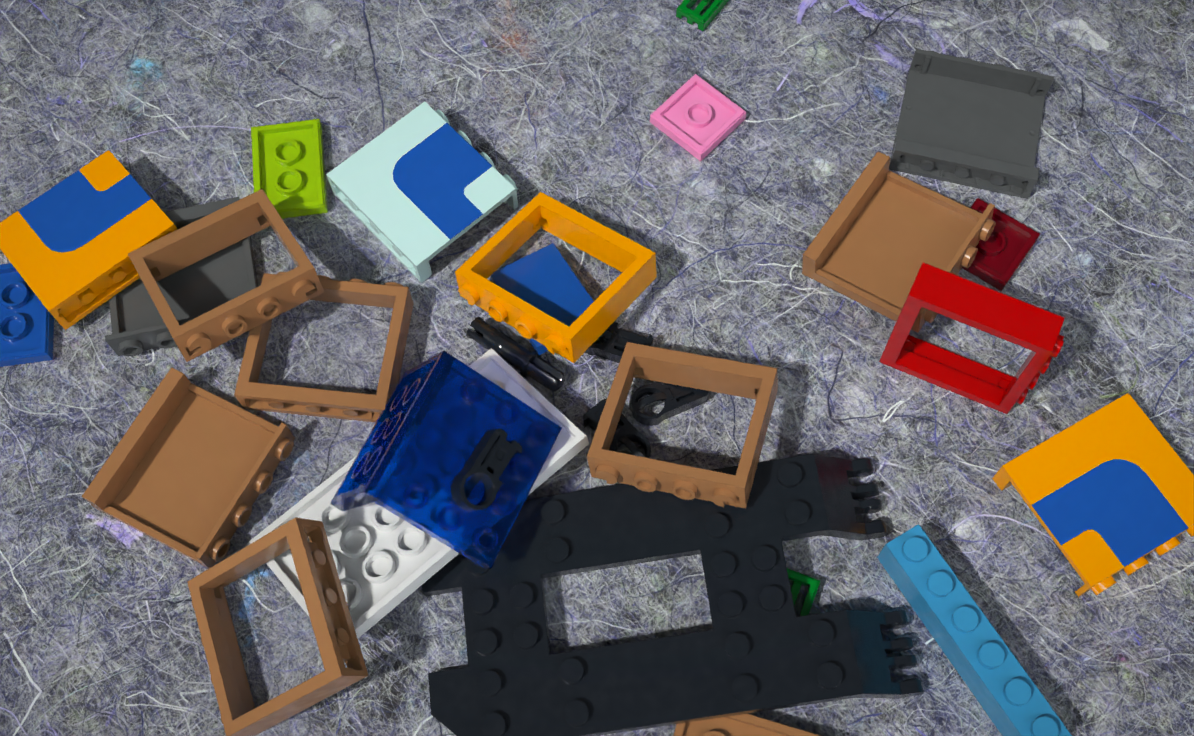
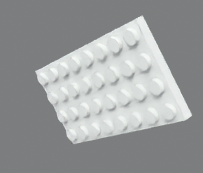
(383, 555)

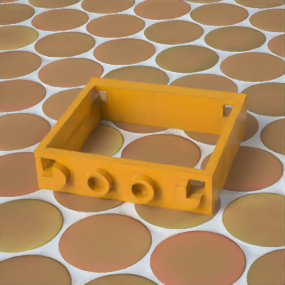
(584, 233)

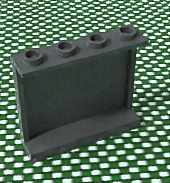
(188, 292)

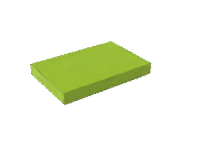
(290, 167)

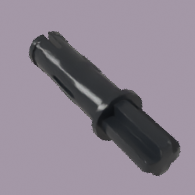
(523, 359)

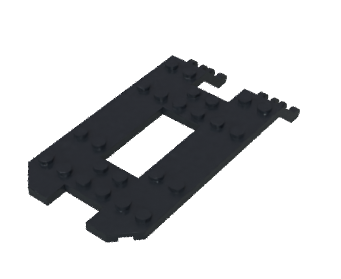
(747, 664)

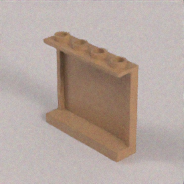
(884, 235)
(190, 469)

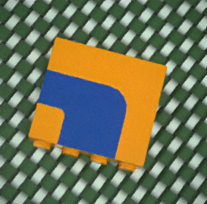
(78, 238)
(1106, 492)

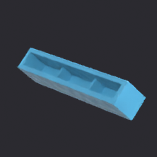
(968, 638)

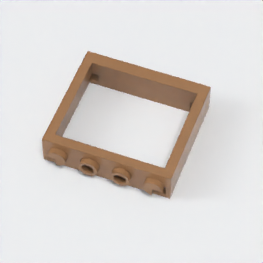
(207, 237)
(694, 372)
(330, 402)
(326, 610)

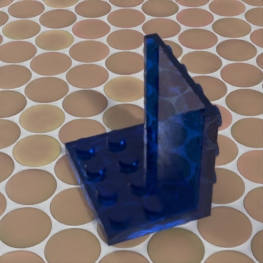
(425, 442)

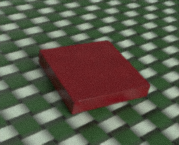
(1004, 249)

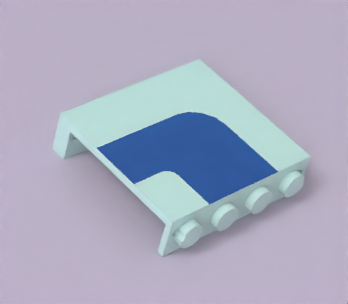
(420, 187)

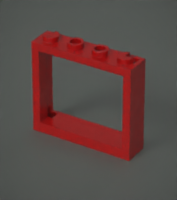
(985, 311)

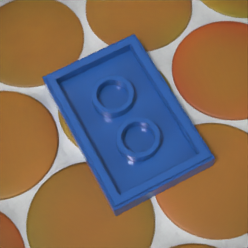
(547, 284)
(24, 322)

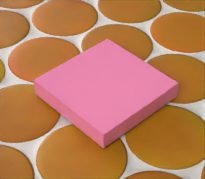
(698, 117)

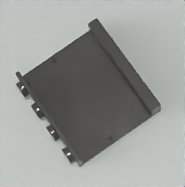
(970, 123)

